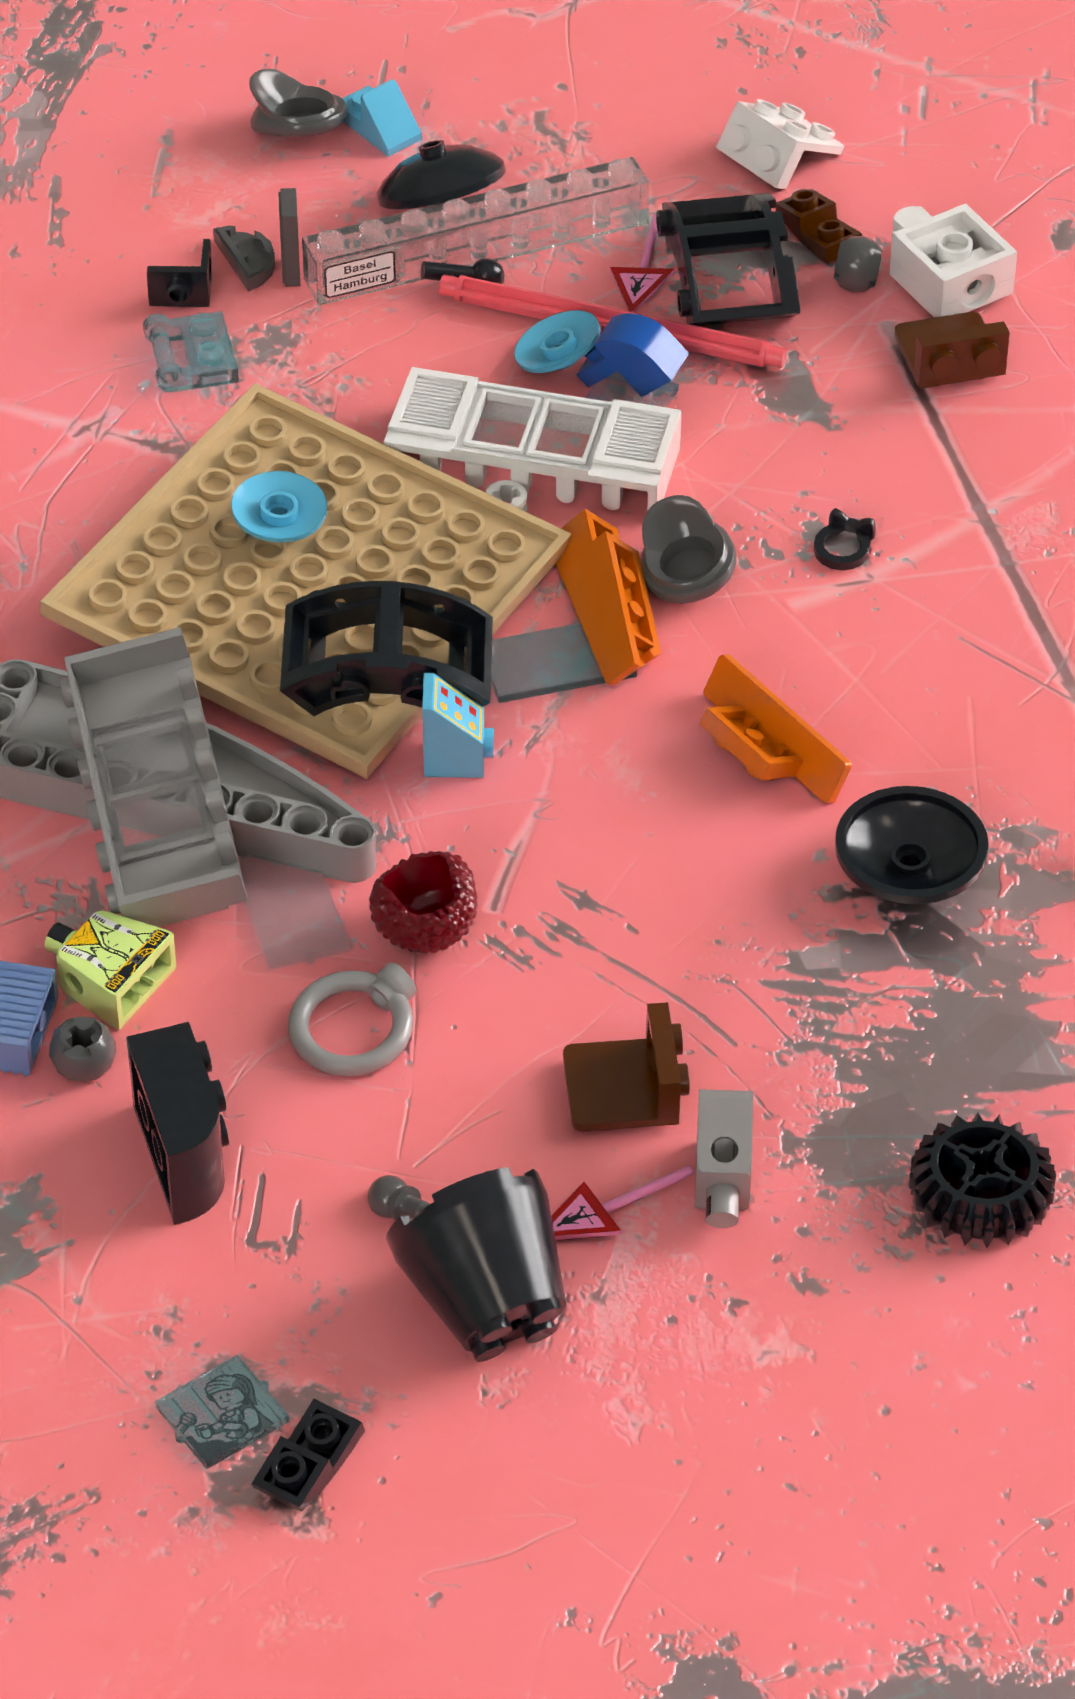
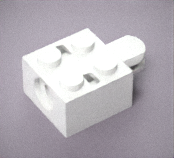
(950, 260)

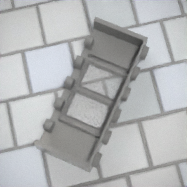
(152, 780)

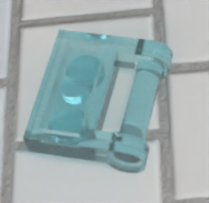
(205, 347)

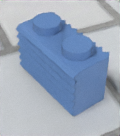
(26, 1008)

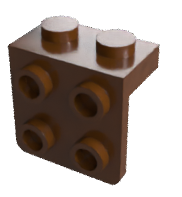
(953, 348)
(628, 1079)

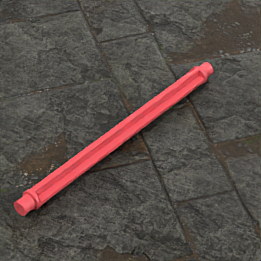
(543, 305)

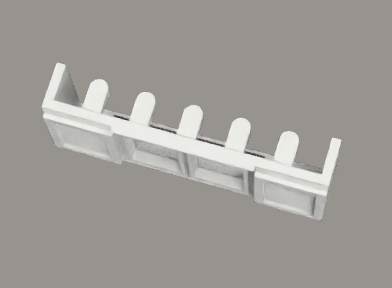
(536, 433)

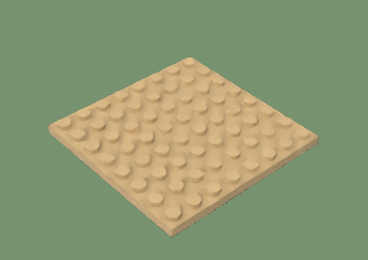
(387, 519)

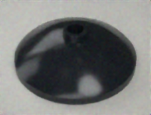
(439, 175)
(911, 844)

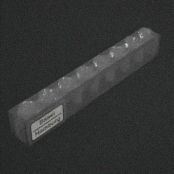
(476, 227)

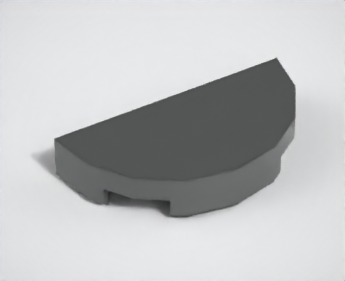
(248, 255)

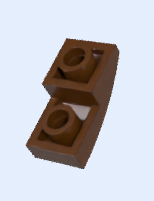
(815, 223)

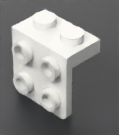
(773, 139)

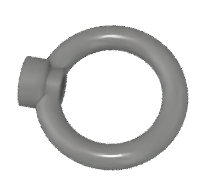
(389, 991)

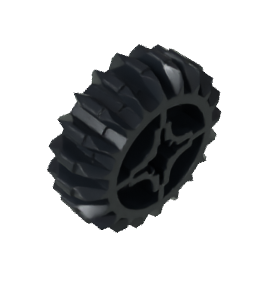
(995, 1178)

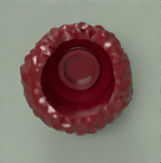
(425, 902)

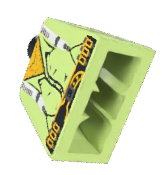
(111, 963)

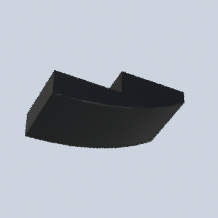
(310, 1457)

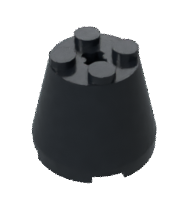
(485, 1260)

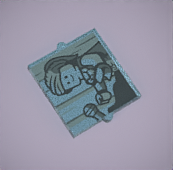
(222, 1411)

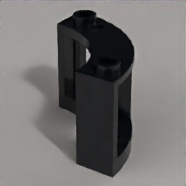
(729, 227)
(349, 678)

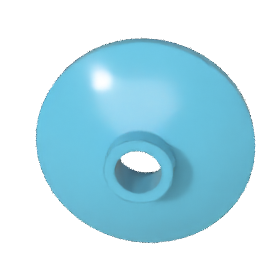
(557, 341)
(279, 506)

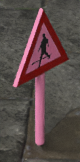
(641, 283)
(586, 1217)

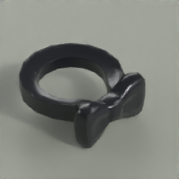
(839, 522)

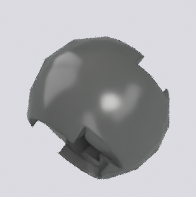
(857, 263)
(82, 1049)

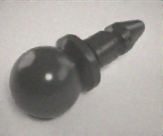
(394, 1198)

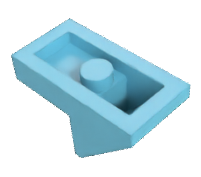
(382, 117)

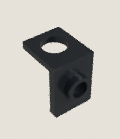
(181, 284)

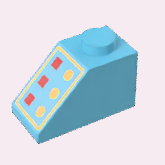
(453, 732)

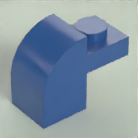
(636, 349)

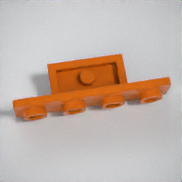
(768, 733)

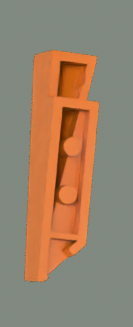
(609, 596)

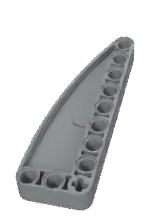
(268, 802)

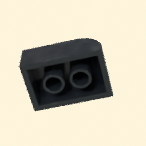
(180, 1117)

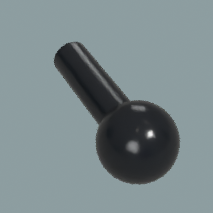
(483, 269)

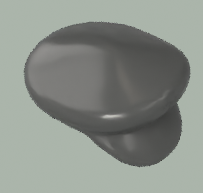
(291, 107)
(685, 551)

